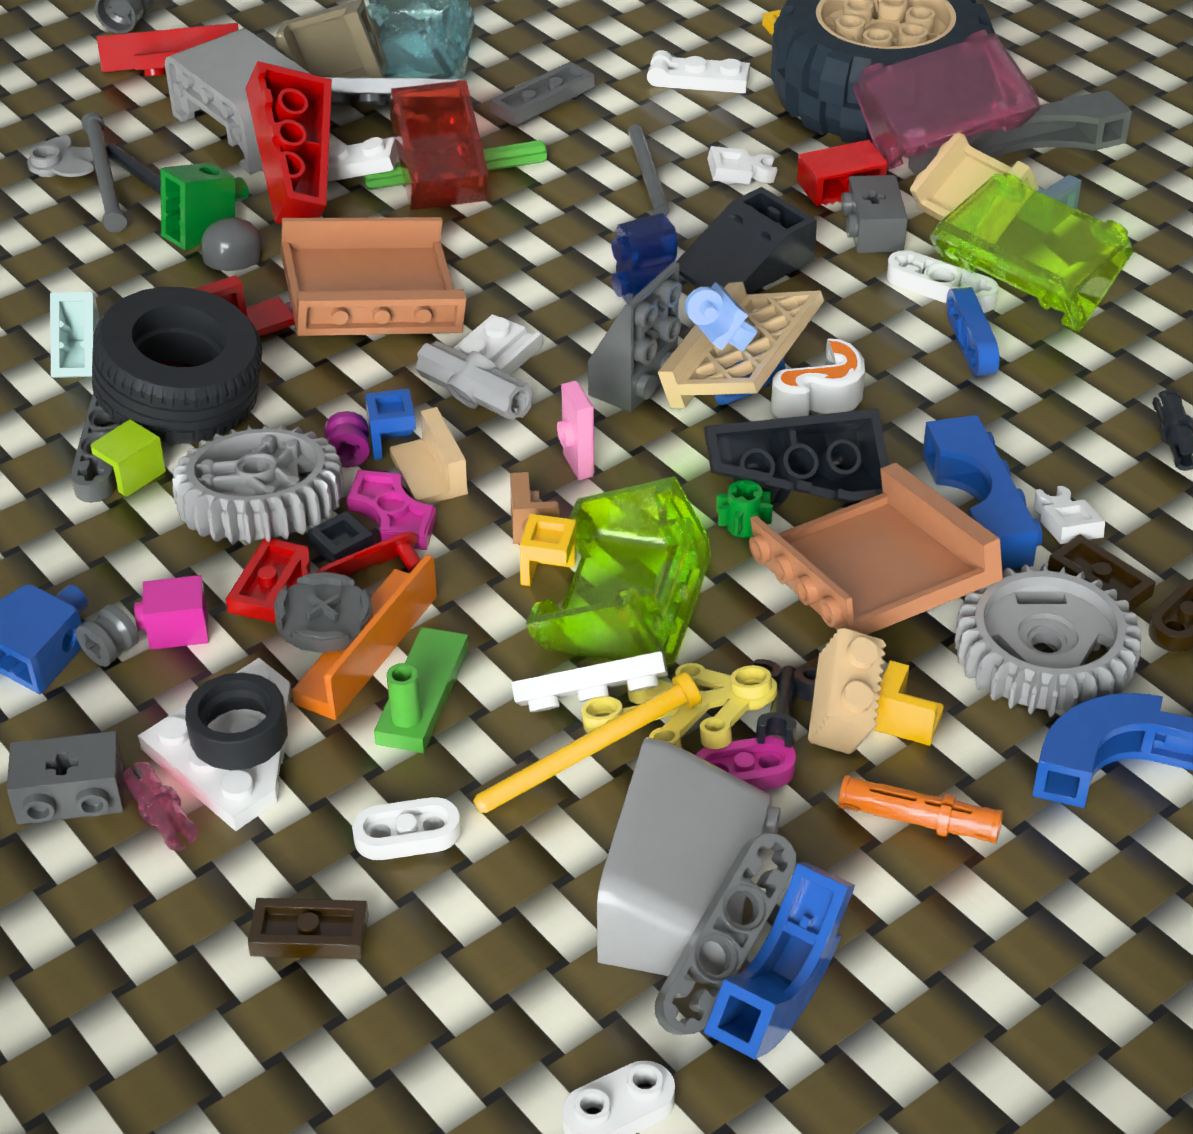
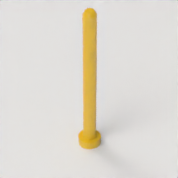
(681, 693)

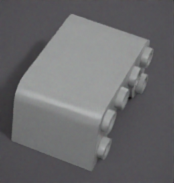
(215, 80)

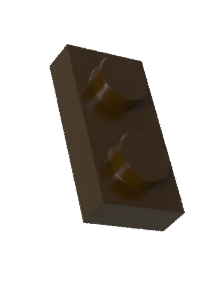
(1097, 563)
(308, 928)

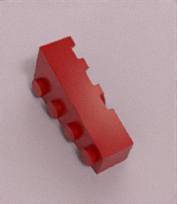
(292, 137)

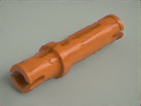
(931, 811)

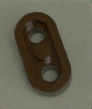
(1173, 620)

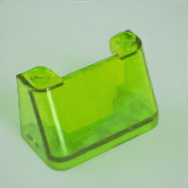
(1035, 246)
(634, 578)

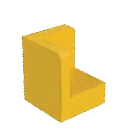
(546, 542)
(903, 713)

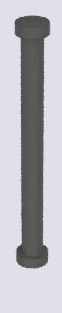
(113, 218)

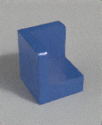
(389, 416)

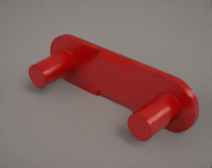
(395, 547)

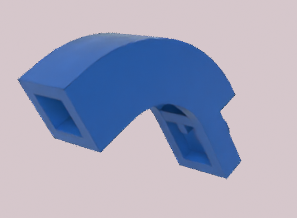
(1106, 732)
(774, 989)

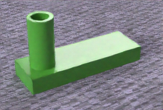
(420, 689)

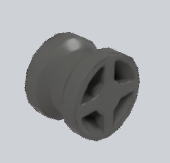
(107, 635)

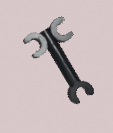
(789, 683)

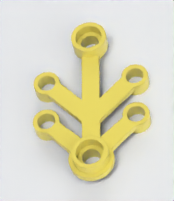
(743, 690)

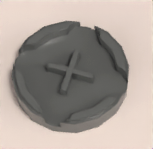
(322, 612)

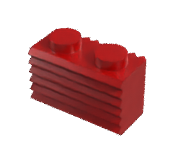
(827, 171)

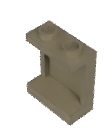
(334, 42)

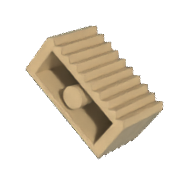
(846, 691)

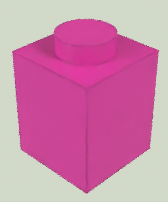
(173, 612)

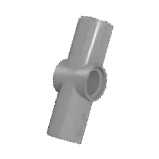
(474, 380)

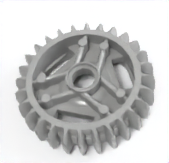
(251, 484)
(1053, 608)

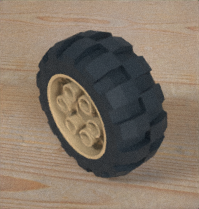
(828, 43)

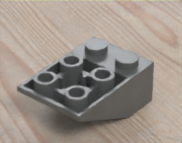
(638, 344)

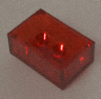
(438, 144)

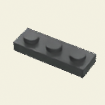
(542, 93)

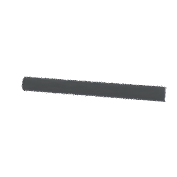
(648, 170)

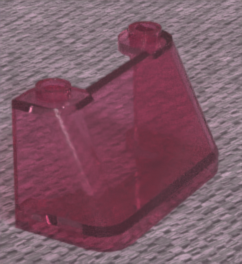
(943, 94)

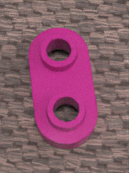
(758, 764)

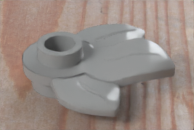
(60, 158)

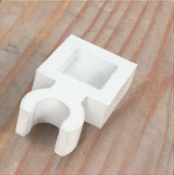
(736, 166)
(1068, 518)

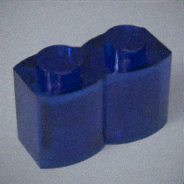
(642, 252)

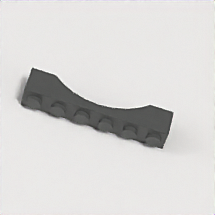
(1077, 122)

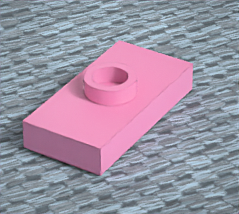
(577, 430)

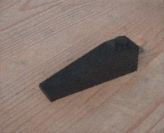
(811, 454)

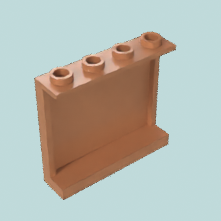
(369, 276)
(882, 556)

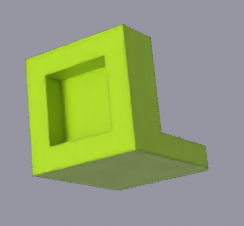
(133, 454)

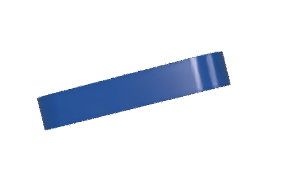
(972, 331)

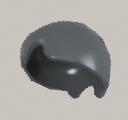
(231, 244)

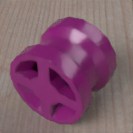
(354, 430)

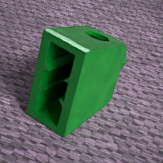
(194, 199)

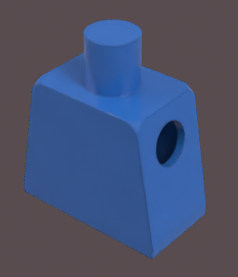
(39, 634)

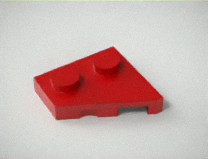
(266, 573)

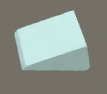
(72, 331)

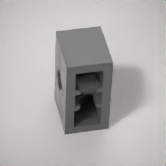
(875, 213)
(65, 777)

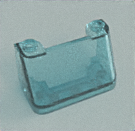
(424, 37)

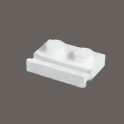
(502, 342)

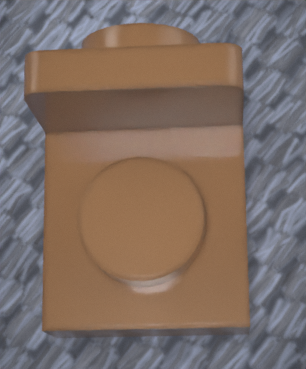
(525, 503)

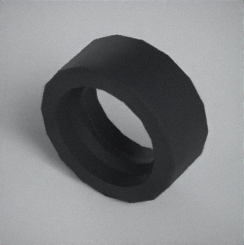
(243, 748)

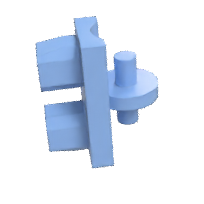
(719, 317)

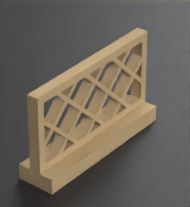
(696, 358)

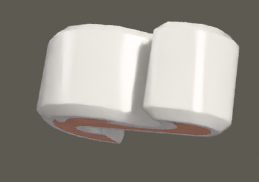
(821, 388)

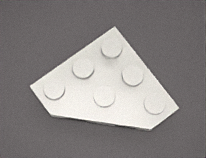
(233, 794)

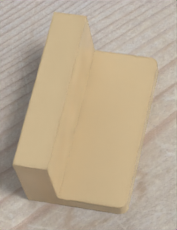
(432, 465)

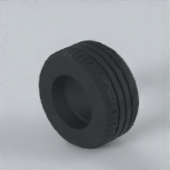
(184, 328)

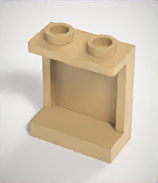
(957, 174)

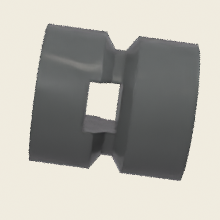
(121, 15)

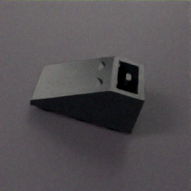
(751, 243)

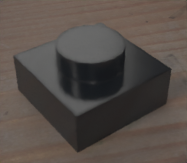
(339, 537)

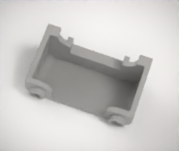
(671, 855)

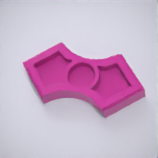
(395, 512)

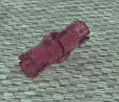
(160, 806)

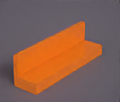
(342, 674)

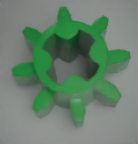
(743, 501)

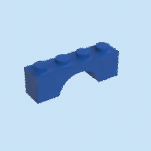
(966, 458)

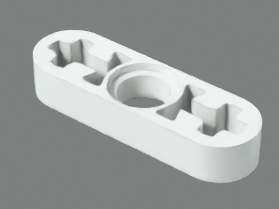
(920, 275)

